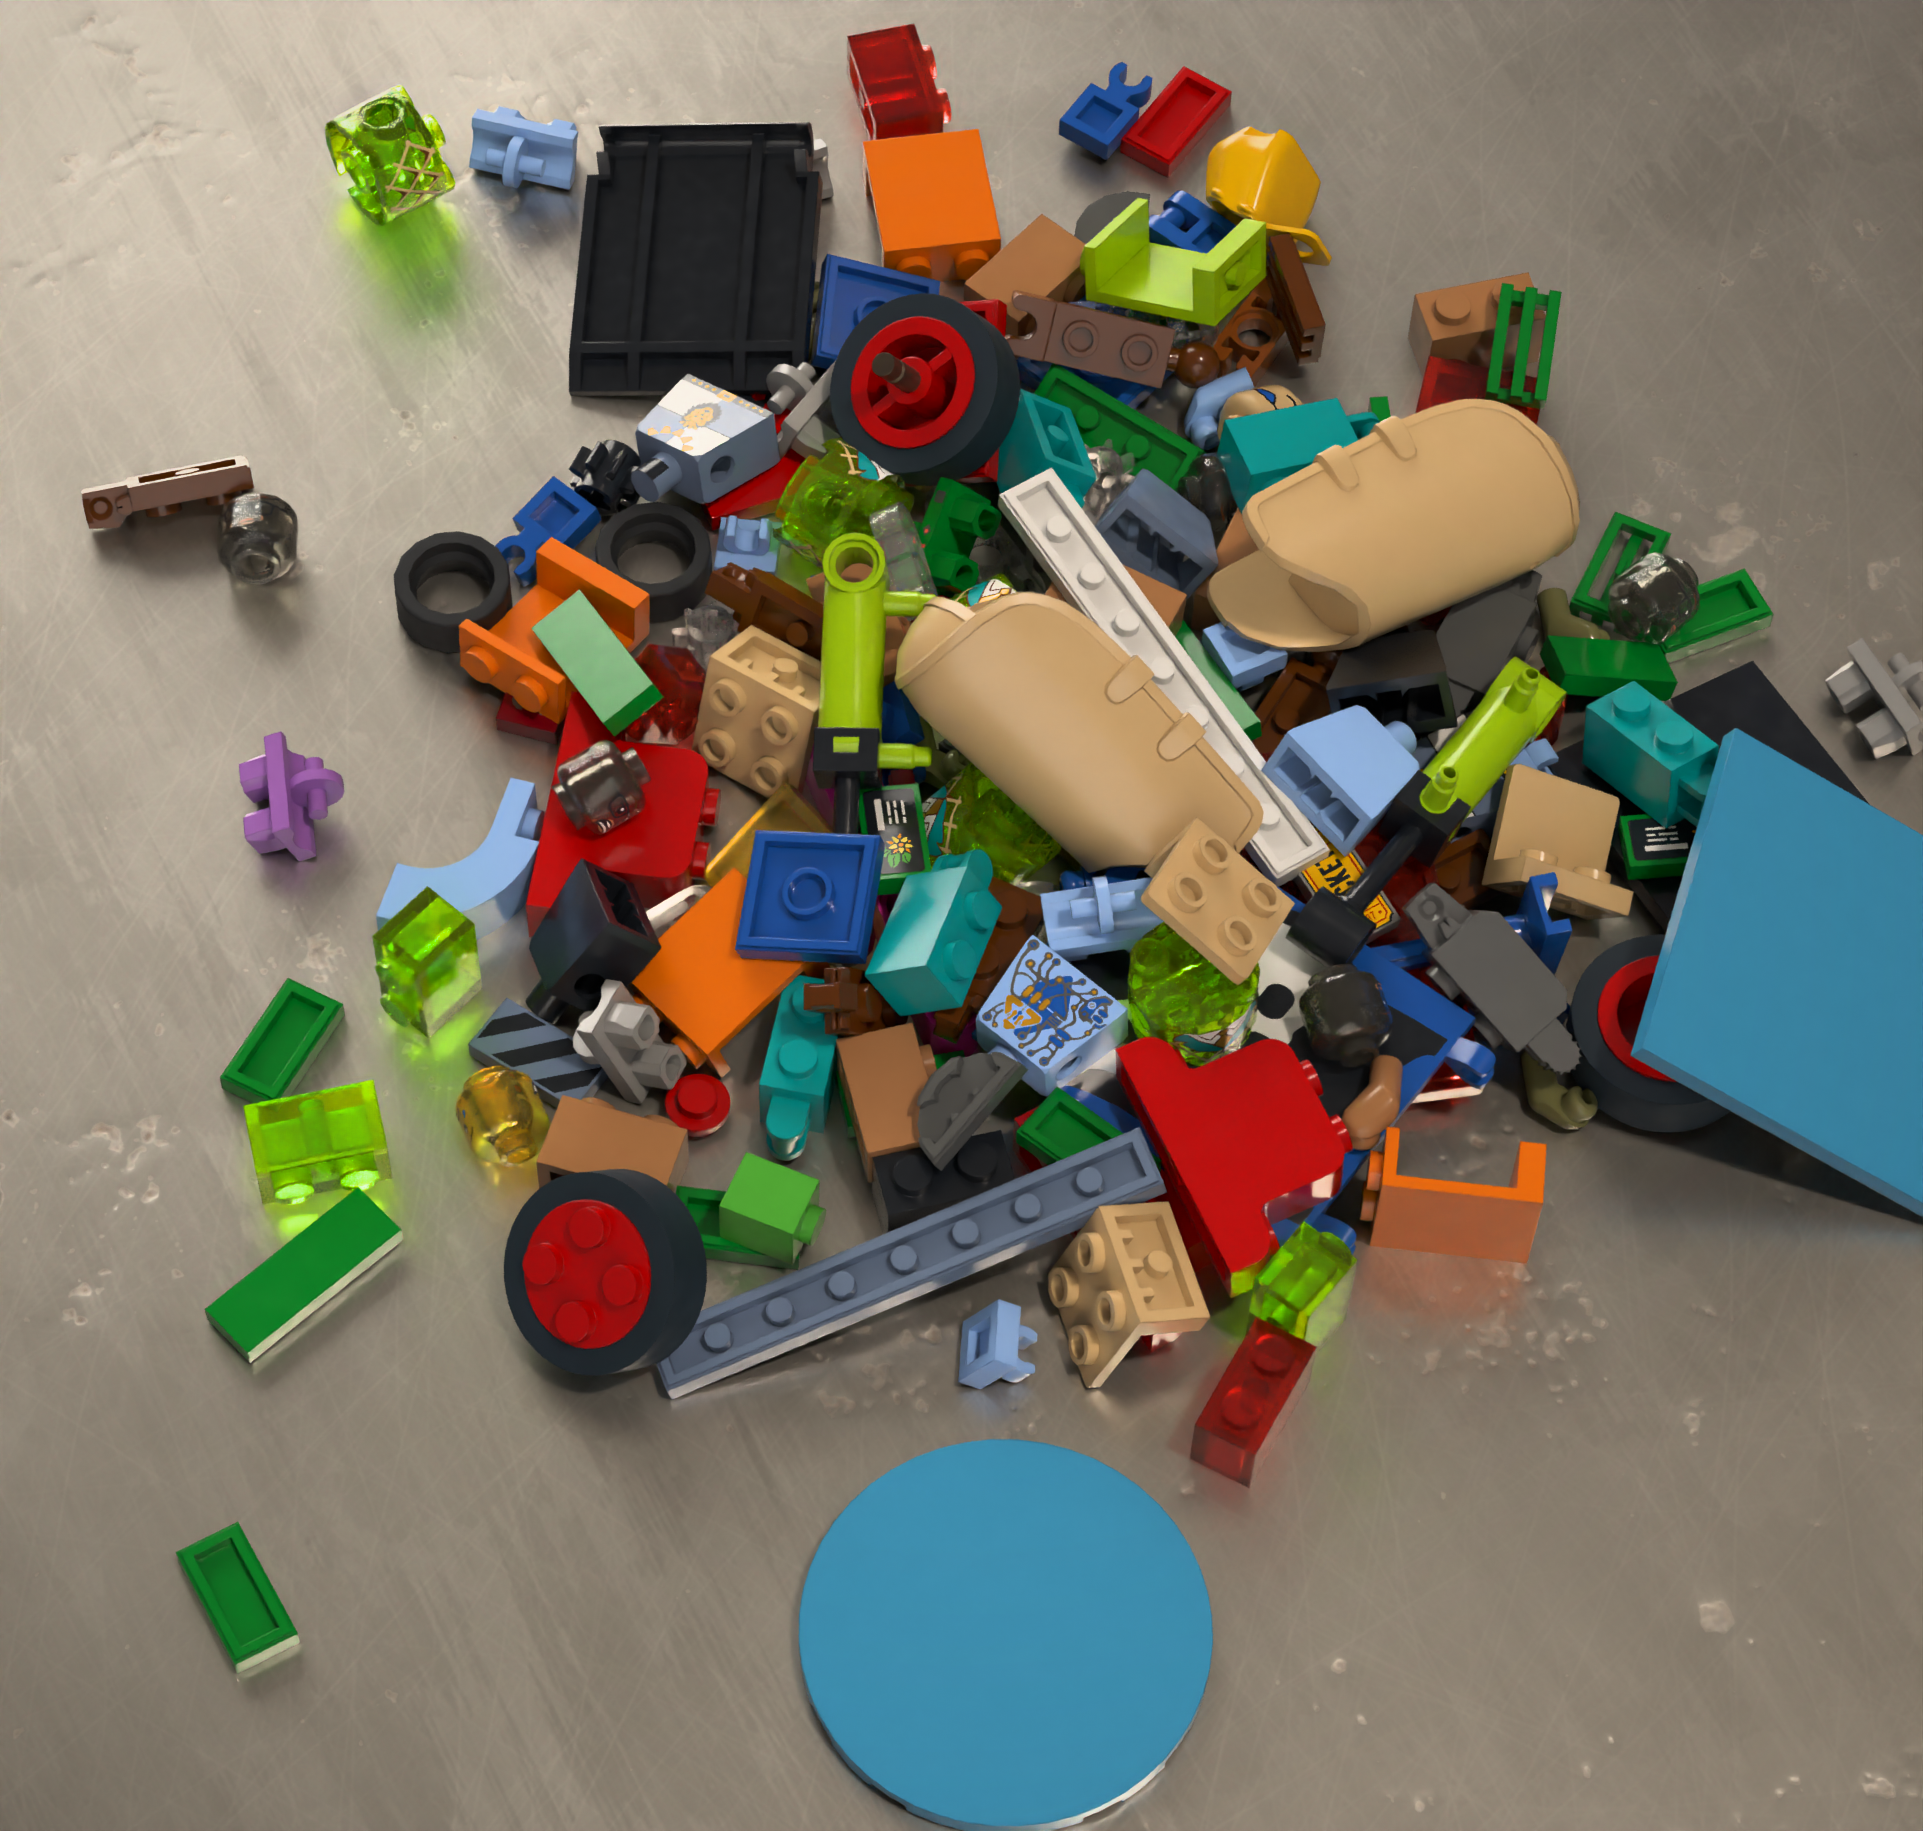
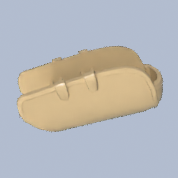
(1398, 527)
(1069, 728)

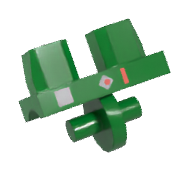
(949, 533)

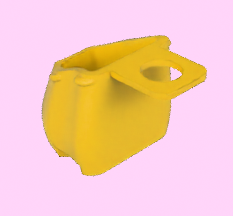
(1267, 182)

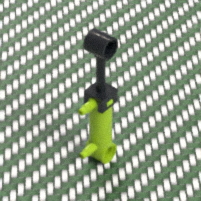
(849, 727)
(1433, 807)

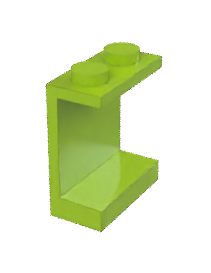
(1171, 281)

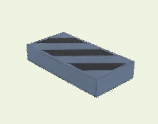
(538, 1049)

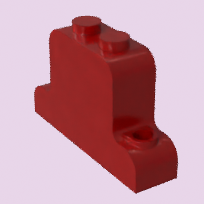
(655, 849)
(1237, 1143)

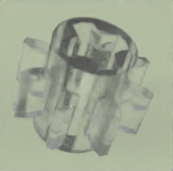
(1108, 461)
(705, 631)

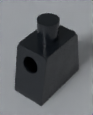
(1396, 680)
(587, 937)

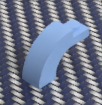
(489, 882)

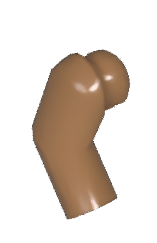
(1376, 1104)

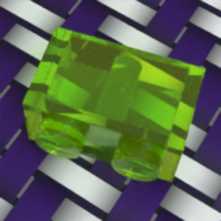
(427, 963)
(318, 1143)
(1305, 1286)

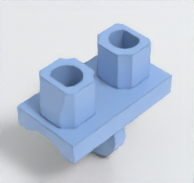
(524, 148)
(1097, 918)

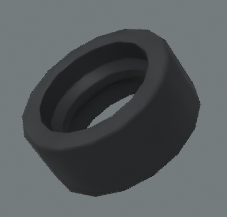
(664, 524)
(442, 554)

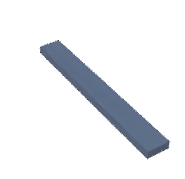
(911, 1261)

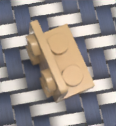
(759, 712)
(1561, 829)
(1215, 900)
(1124, 1281)

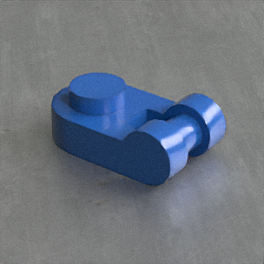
(1186, 211)

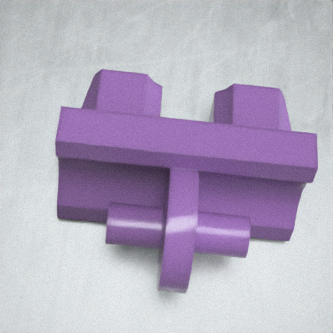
(297, 794)

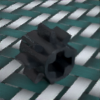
(605, 475)

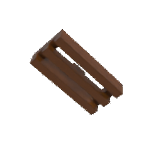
(1295, 299)

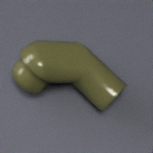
(1557, 618)

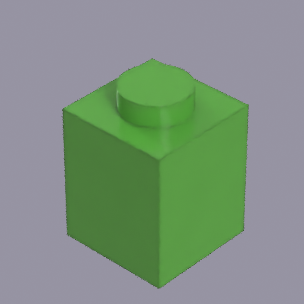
(771, 1209)

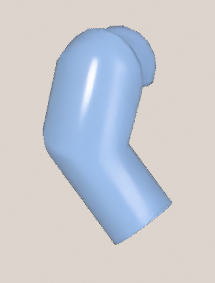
(1207, 402)

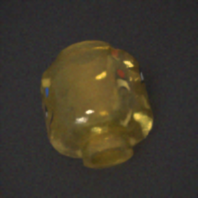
(502, 1116)

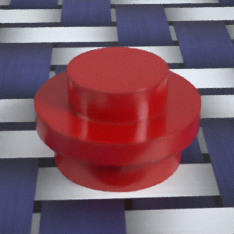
(698, 1104)

